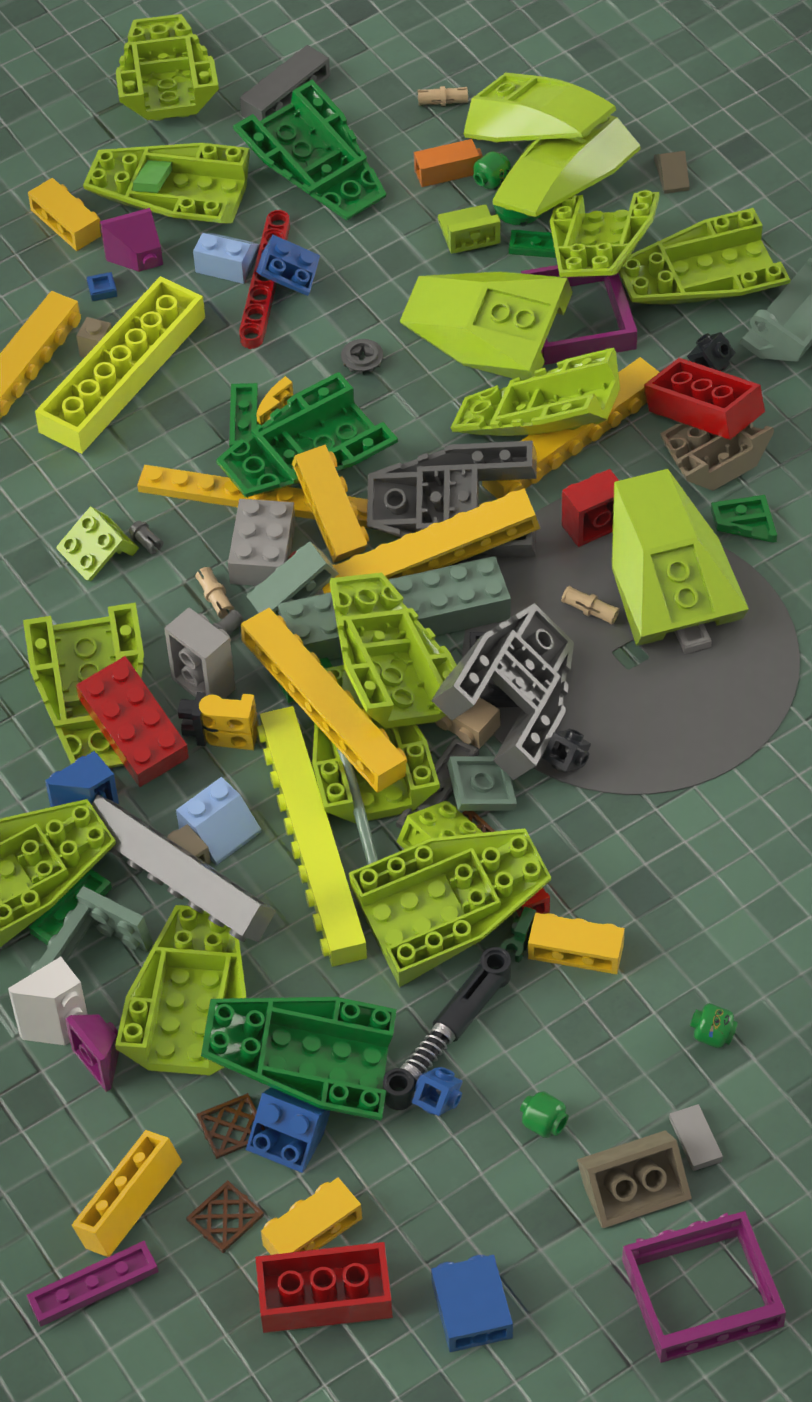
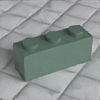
(295, 579)

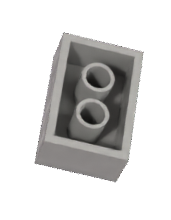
(260, 540)
(200, 655)

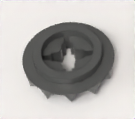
(352, 351)

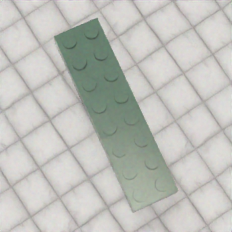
(443, 598)

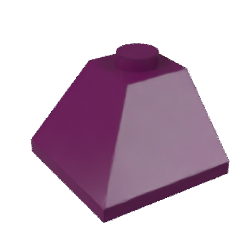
(132, 241)
(95, 1046)

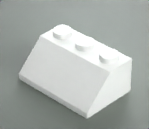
(45, 1001)

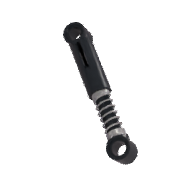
(449, 1025)

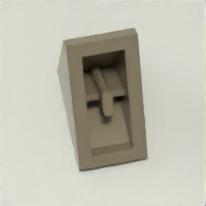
(672, 171)

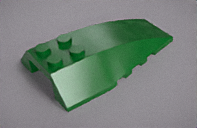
(315, 151)
(309, 420)

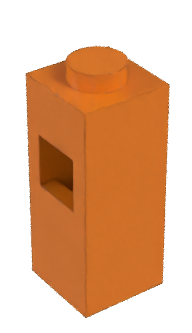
(446, 162)

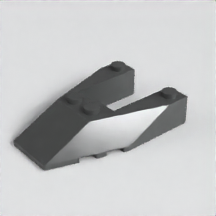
(446, 483)
(530, 664)

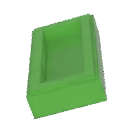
(152, 176)

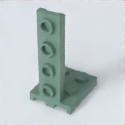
(109, 920)

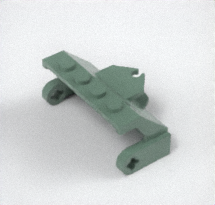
(786, 325)

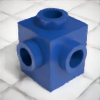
(437, 1091)

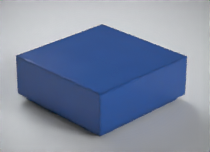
(101, 286)

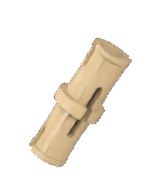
(442, 96)
(214, 592)
(590, 605)

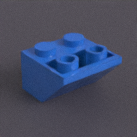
(288, 264)
(82, 781)
(290, 1130)

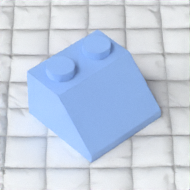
(224, 257)
(219, 819)

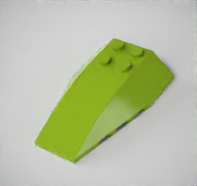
(165, 69)
(551, 401)
(388, 651)
(68, 655)

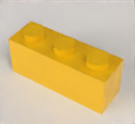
(64, 214)
(576, 943)
(313, 1221)

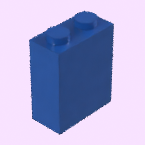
(471, 1302)

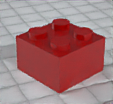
(589, 507)

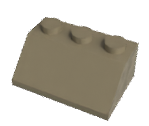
(635, 1178)

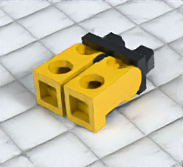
(220, 720)

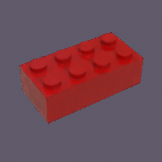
(704, 398)
(132, 721)
(323, 1287)

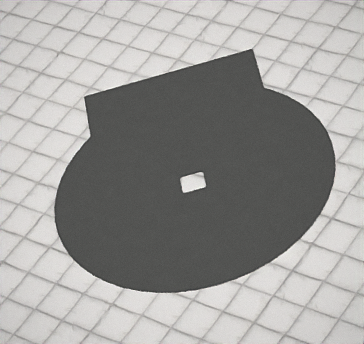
(673, 714)

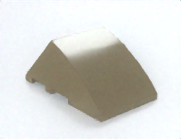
(714, 460)

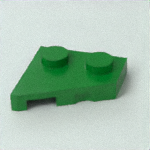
(745, 518)

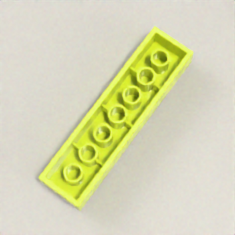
(120, 364)

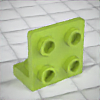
(470, 228)
(94, 542)
(435, 822)

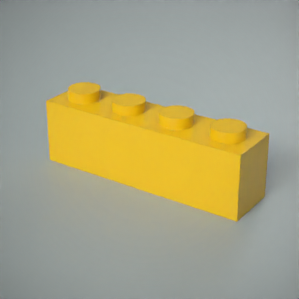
(330, 503)
(127, 1193)

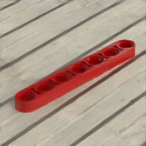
(262, 287)

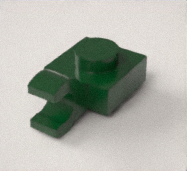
(521, 929)

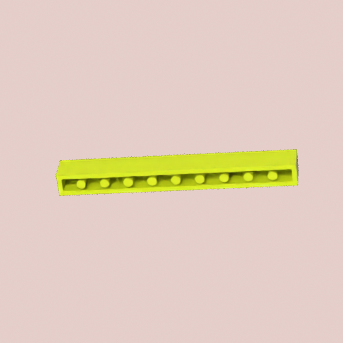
(312, 837)

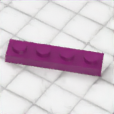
(92, 1283)

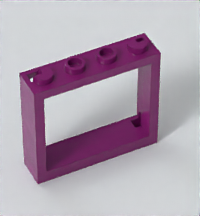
(621, 340)
(721, 1330)

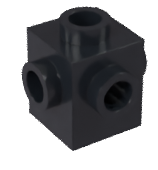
(712, 351)
(567, 750)

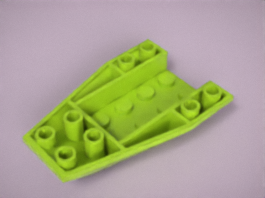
(534, 109)
(563, 167)
(202, 186)
(599, 240)
(704, 263)
(406, 793)
(172, 994)

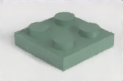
(480, 784)

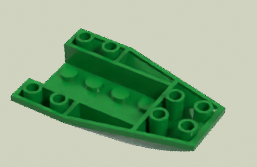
(306, 1047)

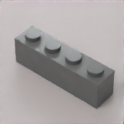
(277, 88)

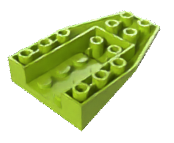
(488, 318)
(668, 560)
(44, 858)
(445, 895)

